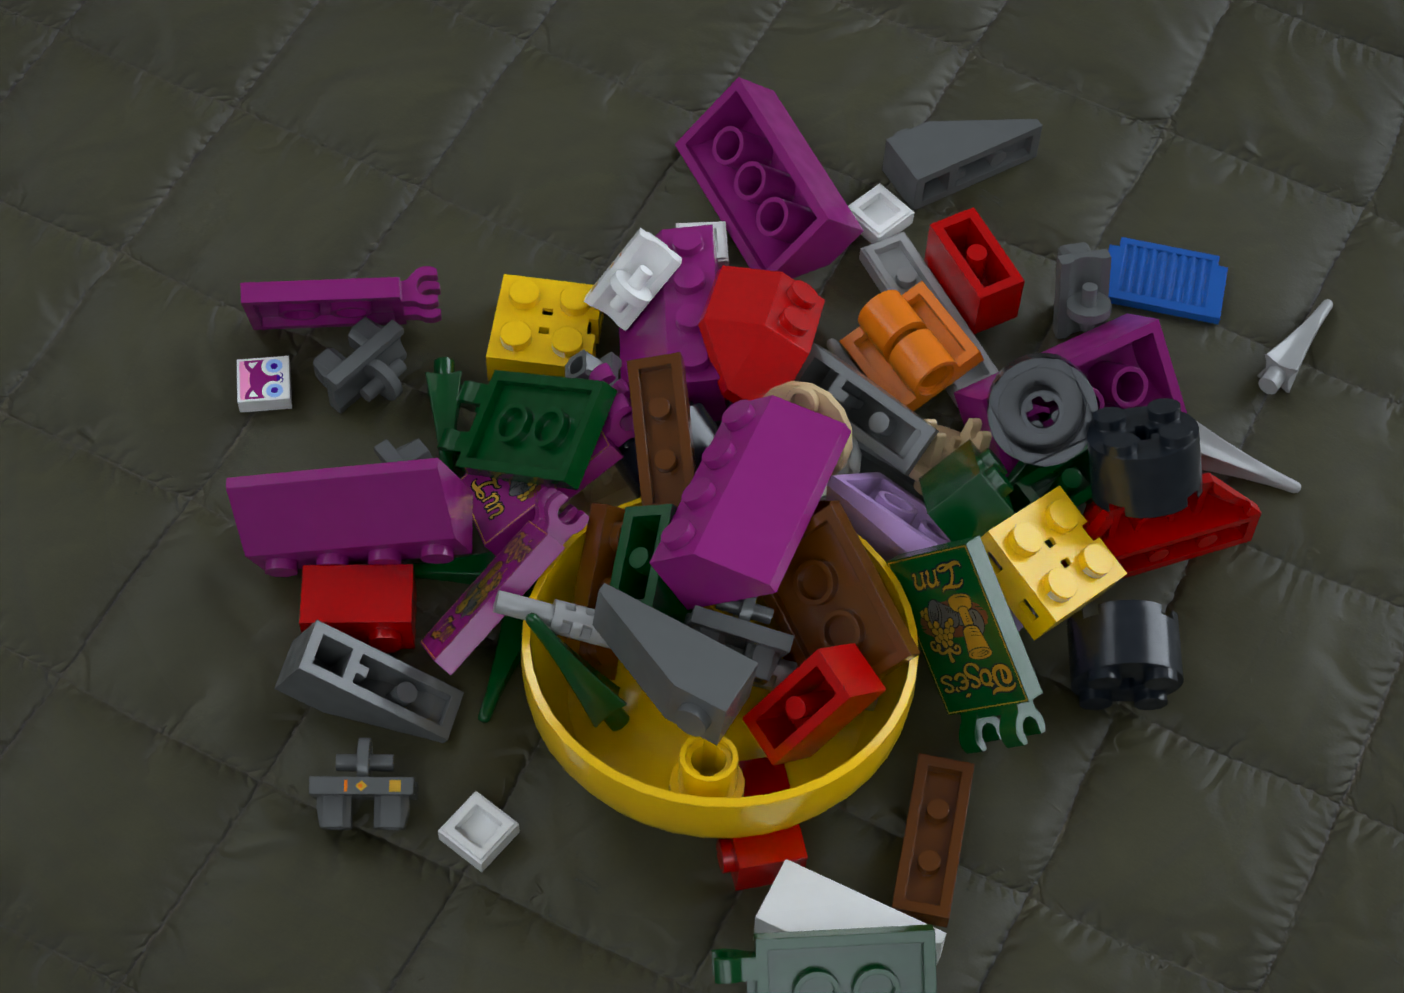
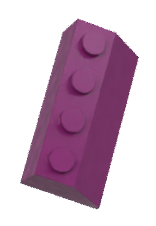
(767, 183)
(673, 317)
(1121, 360)
(749, 502)
(352, 515)

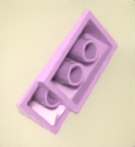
(888, 516)

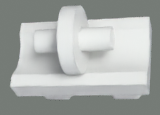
(633, 278)

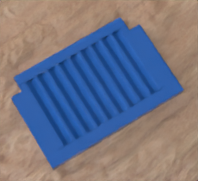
(1167, 280)

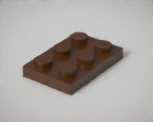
(838, 597)

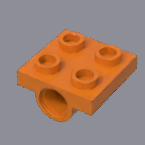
(910, 345)

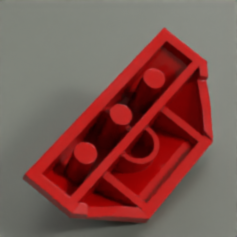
(758, 329)
(1208, 524)

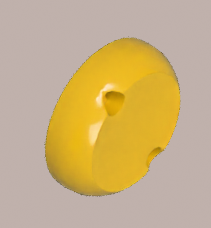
(681, 779)

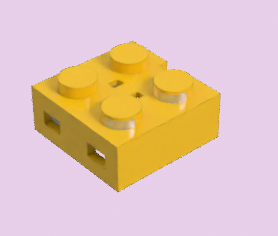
(519, 316)
(1036, 571)

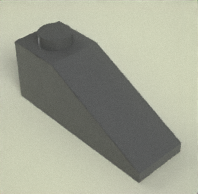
(953, 155)
(874, 414)
(679, 669)
(366, 685)

